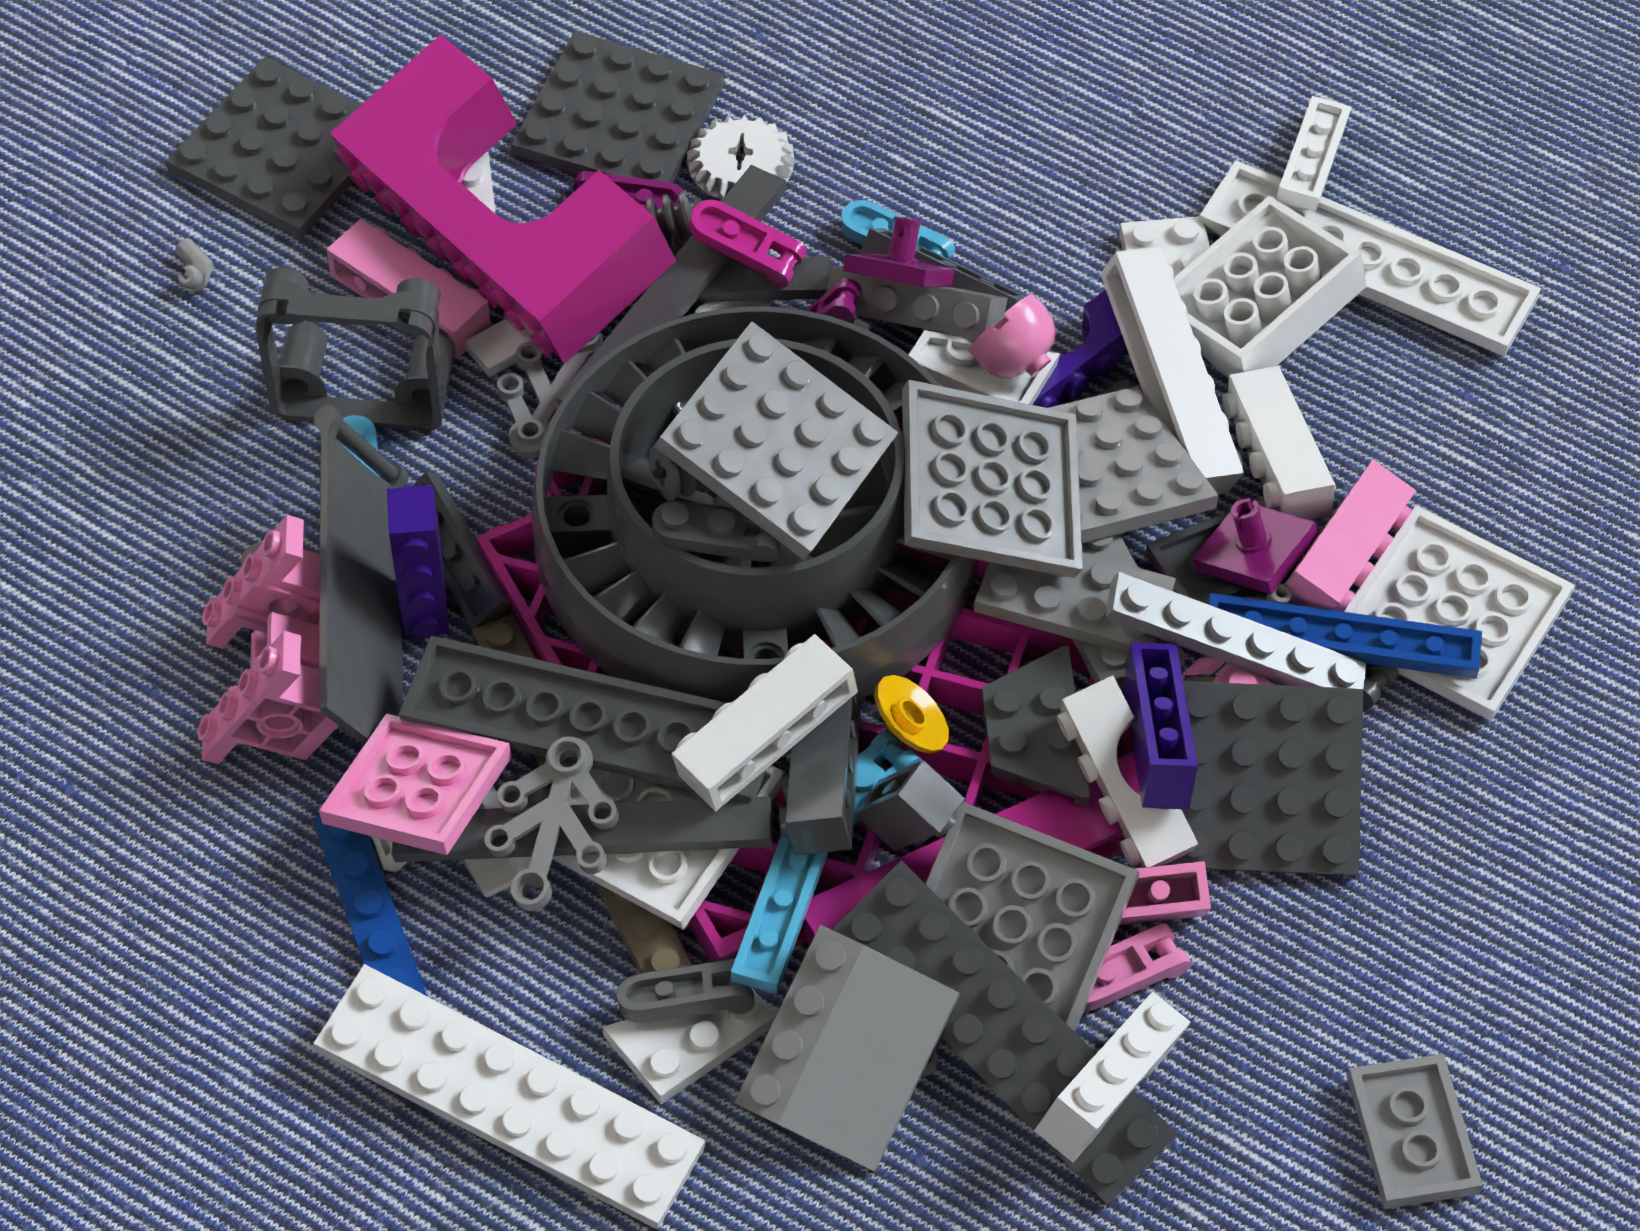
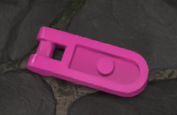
(746, 240)

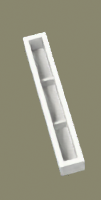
(1171, 361)

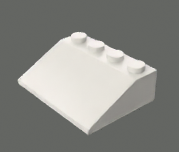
(1267, 287)

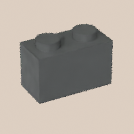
(910, 806)

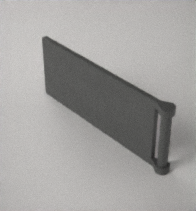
(357, 582)

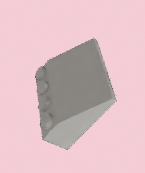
(847, 1048)

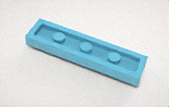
(777, 918)

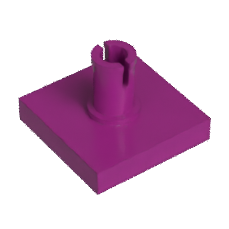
(900, 262)
(1255, 546)

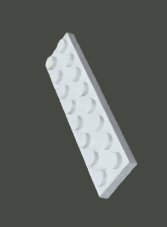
(1398, 266)
(510, 1096)

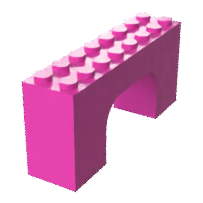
(550, 275)

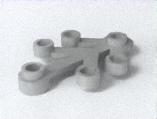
(546, 393)
(551, 816)

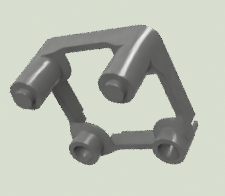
(295, 380)

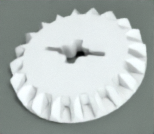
(715, 149)

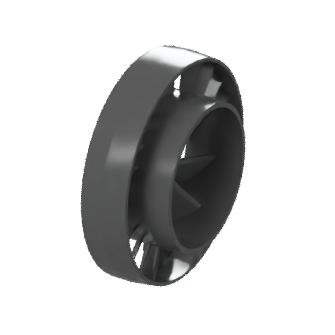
(730, 601)

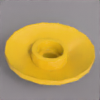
(911, 714)

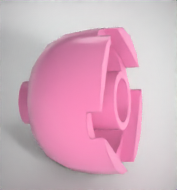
(1017, 341)

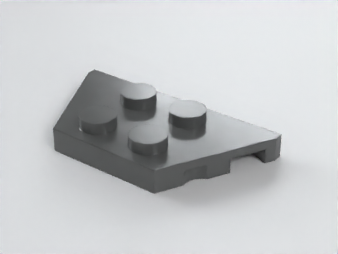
(1024, 729)

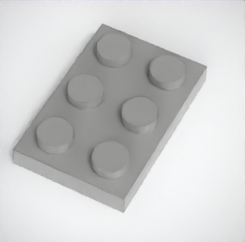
(1414, 1131)

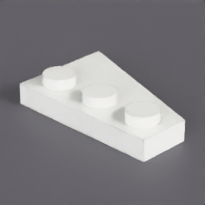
(954, 367)
(682, 1049)

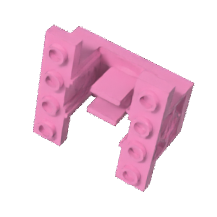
(279, 694)

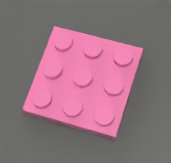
(416, 784)

